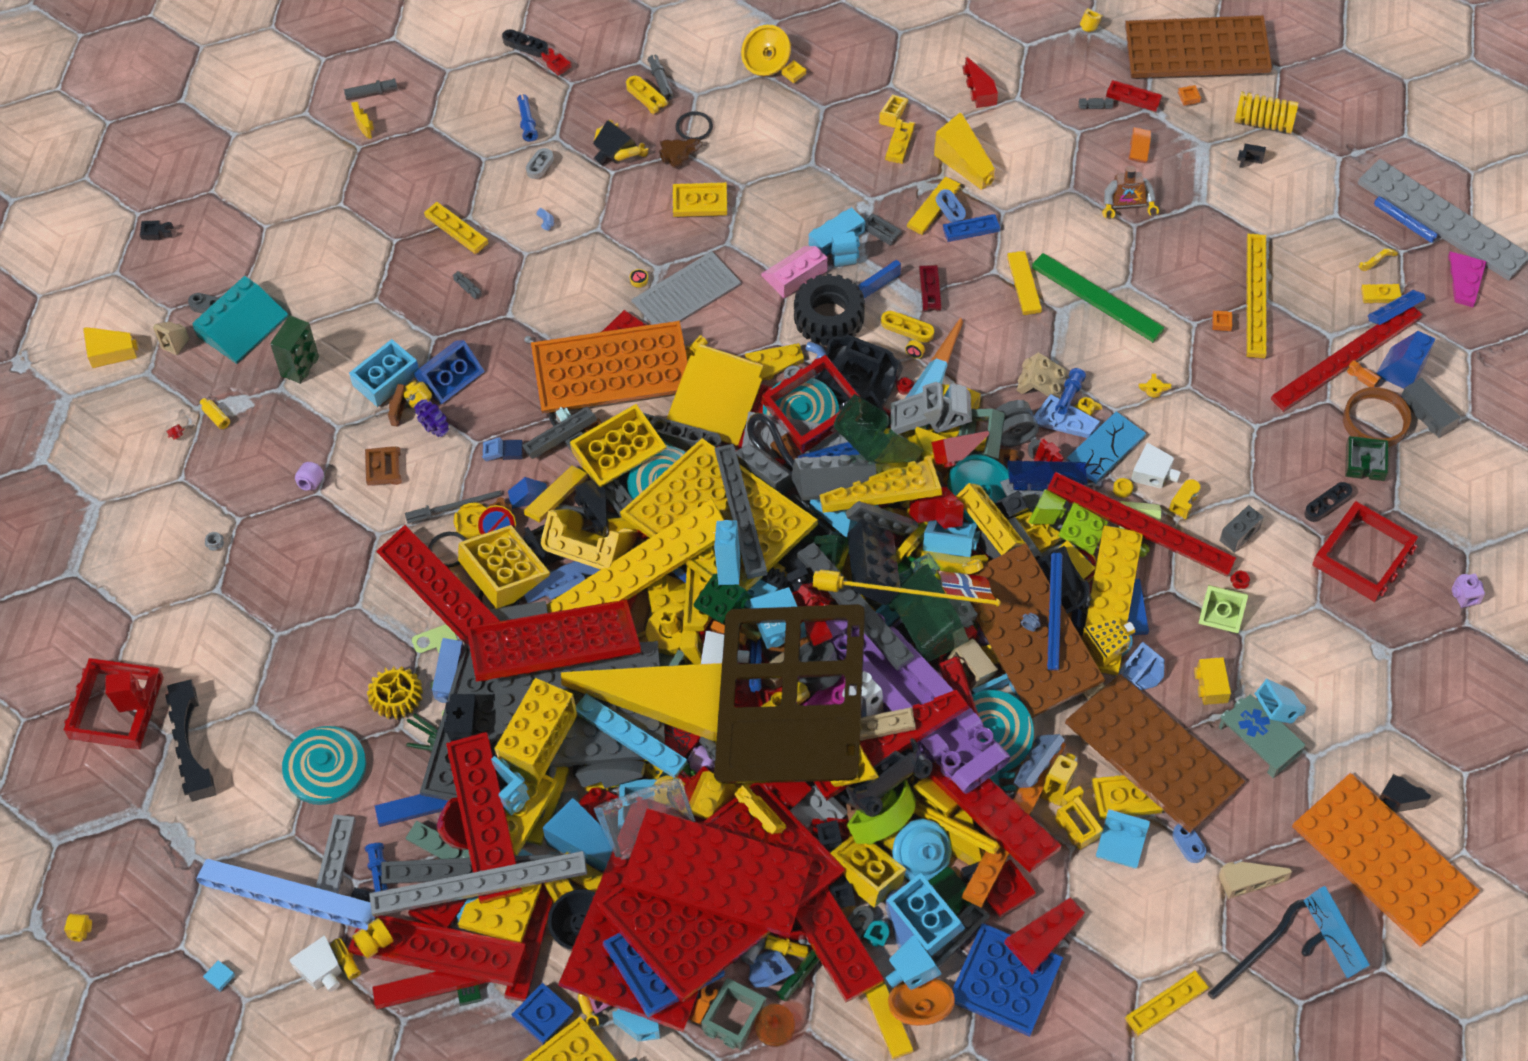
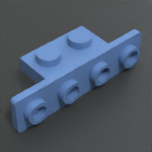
(561, 580)

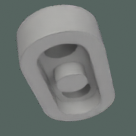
(537, 165)

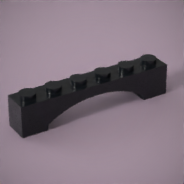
(183, 700)

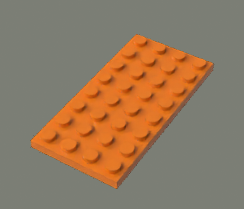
(609, 366)
(1385, 859)

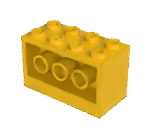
(537, 730)

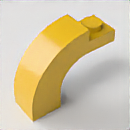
(948, 562)

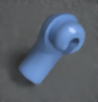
(547, 218)
(815, 348)

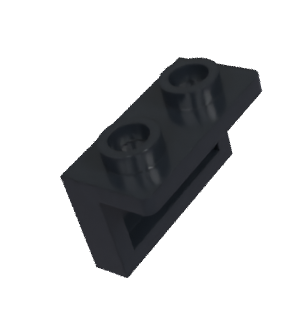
(533, 539)

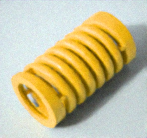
(1272, 114)

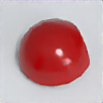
(451, 826)

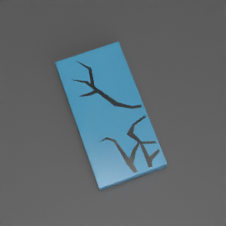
(1107, 446)
(1336, 932)

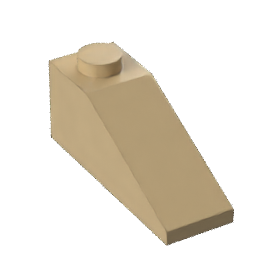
(1250, 877)

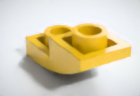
(362, 120)

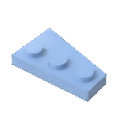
(1073, 422)

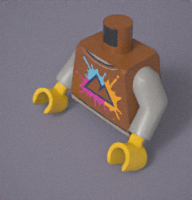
(1128, 190)

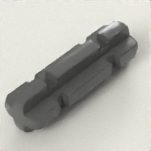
(1095, 103)
(467, 285)

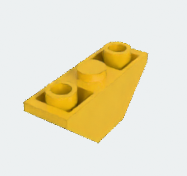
(961, 848)

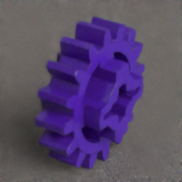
(431, 418)

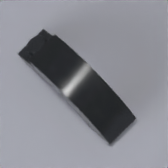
(798, 572)

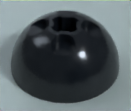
(568, 915)

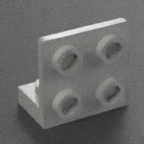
(816, 806)

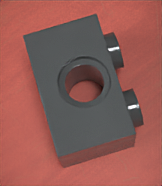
(1241, 528)

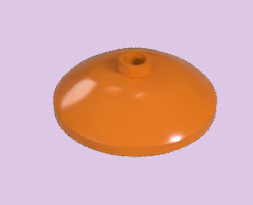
(923, 1004)

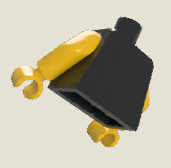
(615, 144)

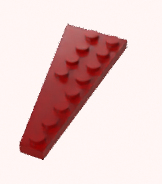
(927, 719)

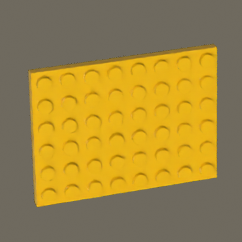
(695, 481)

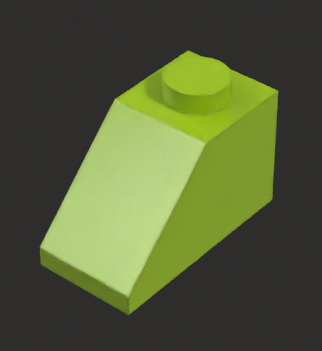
(1048, 509)

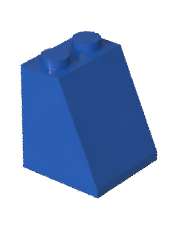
(1406, 359)

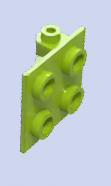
(1082, 528)

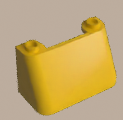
(566, 538)

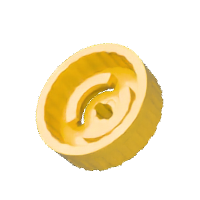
(670, 623)

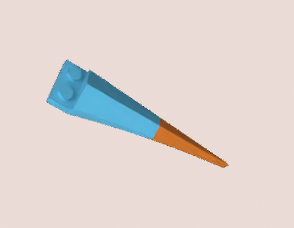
(937, 366)

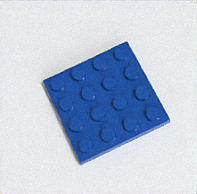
(642, 980)
(1000, 985)

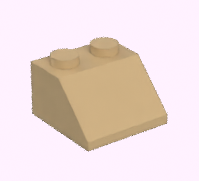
(975, 663)

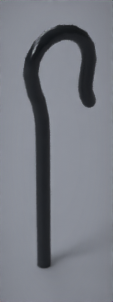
(775, 433)
(1264, 945)

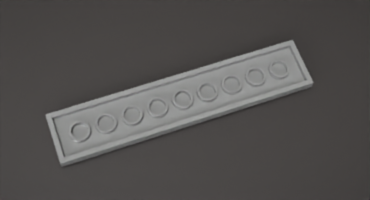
(1444, 219)

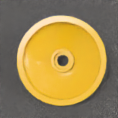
(758, 46)

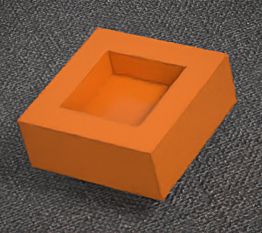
(1189, 95)
(1222, 320)

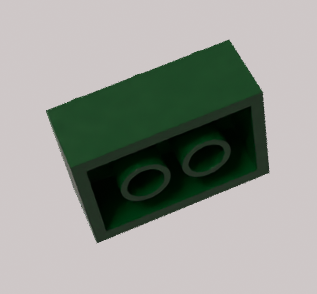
(294, 349)

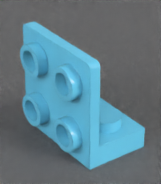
(1122, 839)

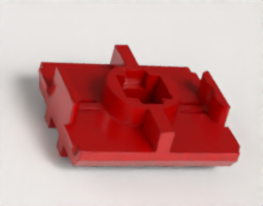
(1048, 452)

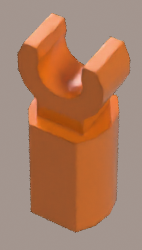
(1363, 374)
(701, 1006)

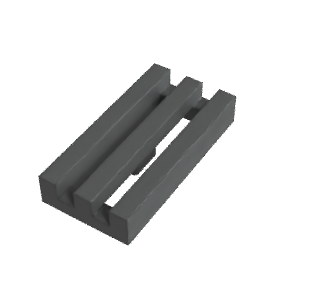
(879, 231)

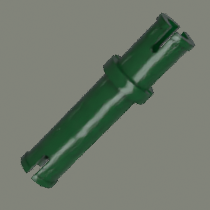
(796, 980)

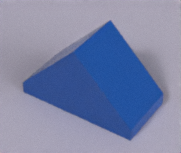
(525, 492)

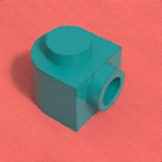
(877, 932)

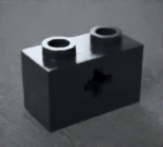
(466, 707)

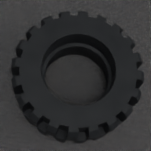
(823, 291)

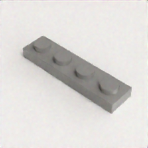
(336, 853)

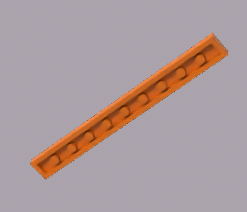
(992, 864)

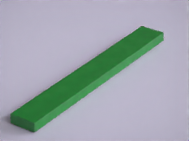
(1098, 297)

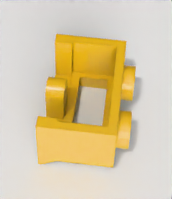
(1074, 834)

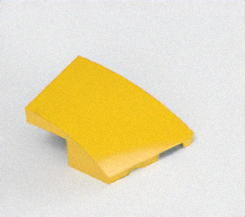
(1041, 534)

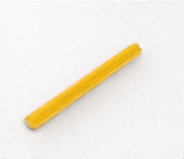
(956, 828)

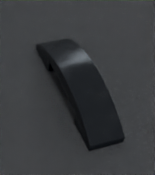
(830, 838)

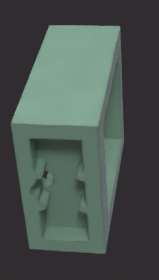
(995, 428)
(742, 994)

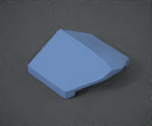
(1144, 668)
(769, 969)

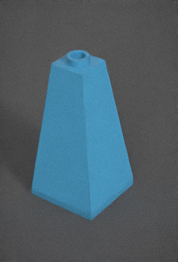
(578, 831)

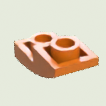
(1139, 145)

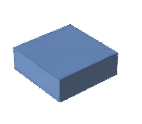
(492, 449)

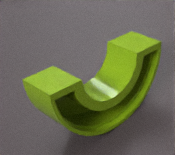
(896, 811)

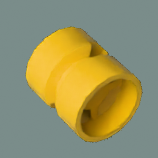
(372, 938)

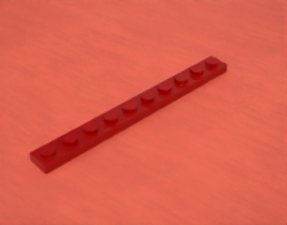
(1340, 360)
(1143, 524)

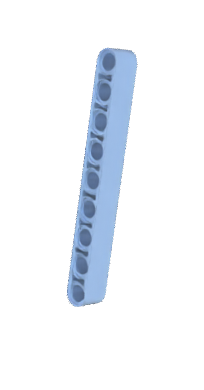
(286, 894)

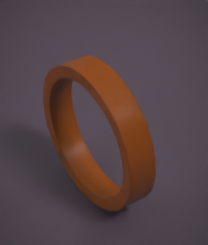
(1382, 394)

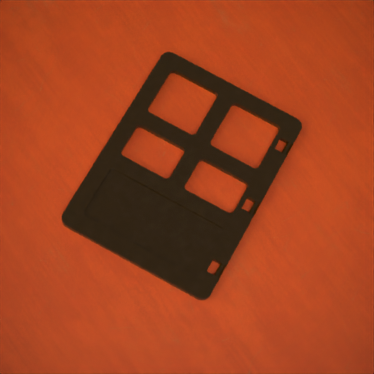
(790, 739)

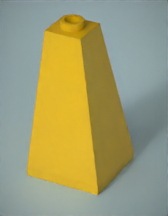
(962, 152)

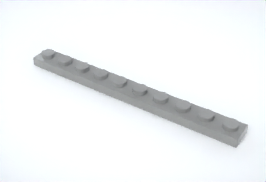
(478, 883)

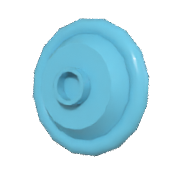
(922, 848)

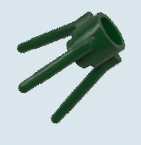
(432, 732)

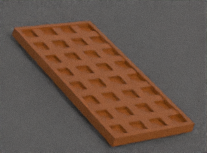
(1197, 46)
(1023, 654)
(1155, 753)

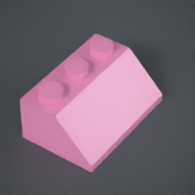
(795, 270)

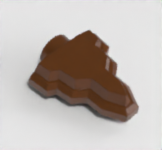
(677, 150)

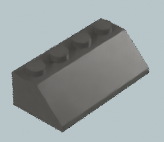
(826, 473)

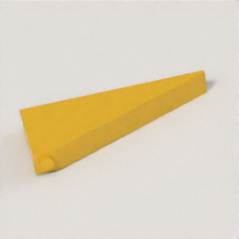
(670, 694)

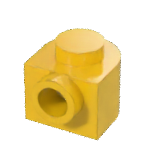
(1090, 20)
(77, 927)

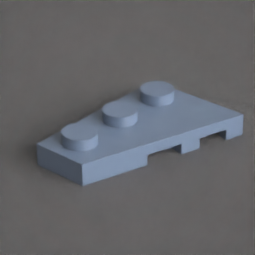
(1039, 759)

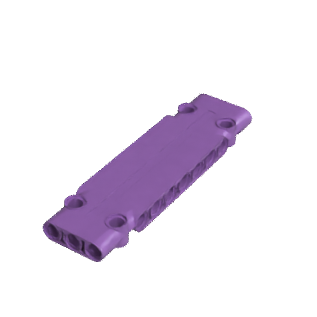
(918, 684)

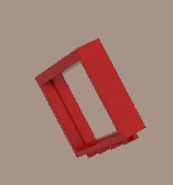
(822, 431)
(1348, 576)
(83, 691)

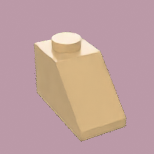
(171, 336)

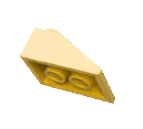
(869, 870)

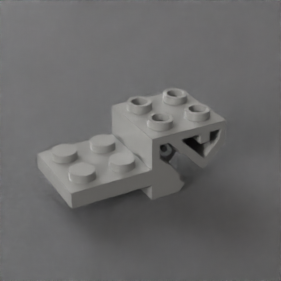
(932, 408)

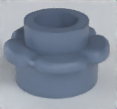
(1030, 622)

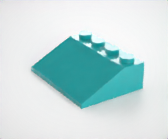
(239, 320)

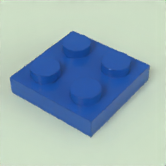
(543, 1013)

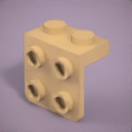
(1042, 375)

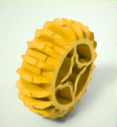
(391, 682)

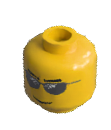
(416, 392)

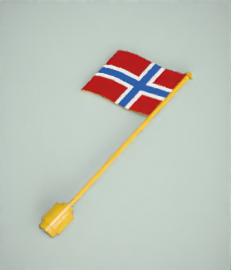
(955, 586)

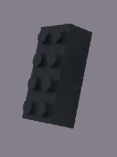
(873, 560)

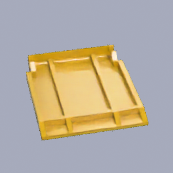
(717, 393)

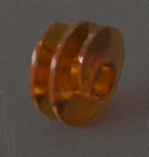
(775, 1014)

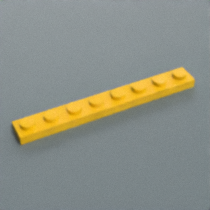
(1256, 296)

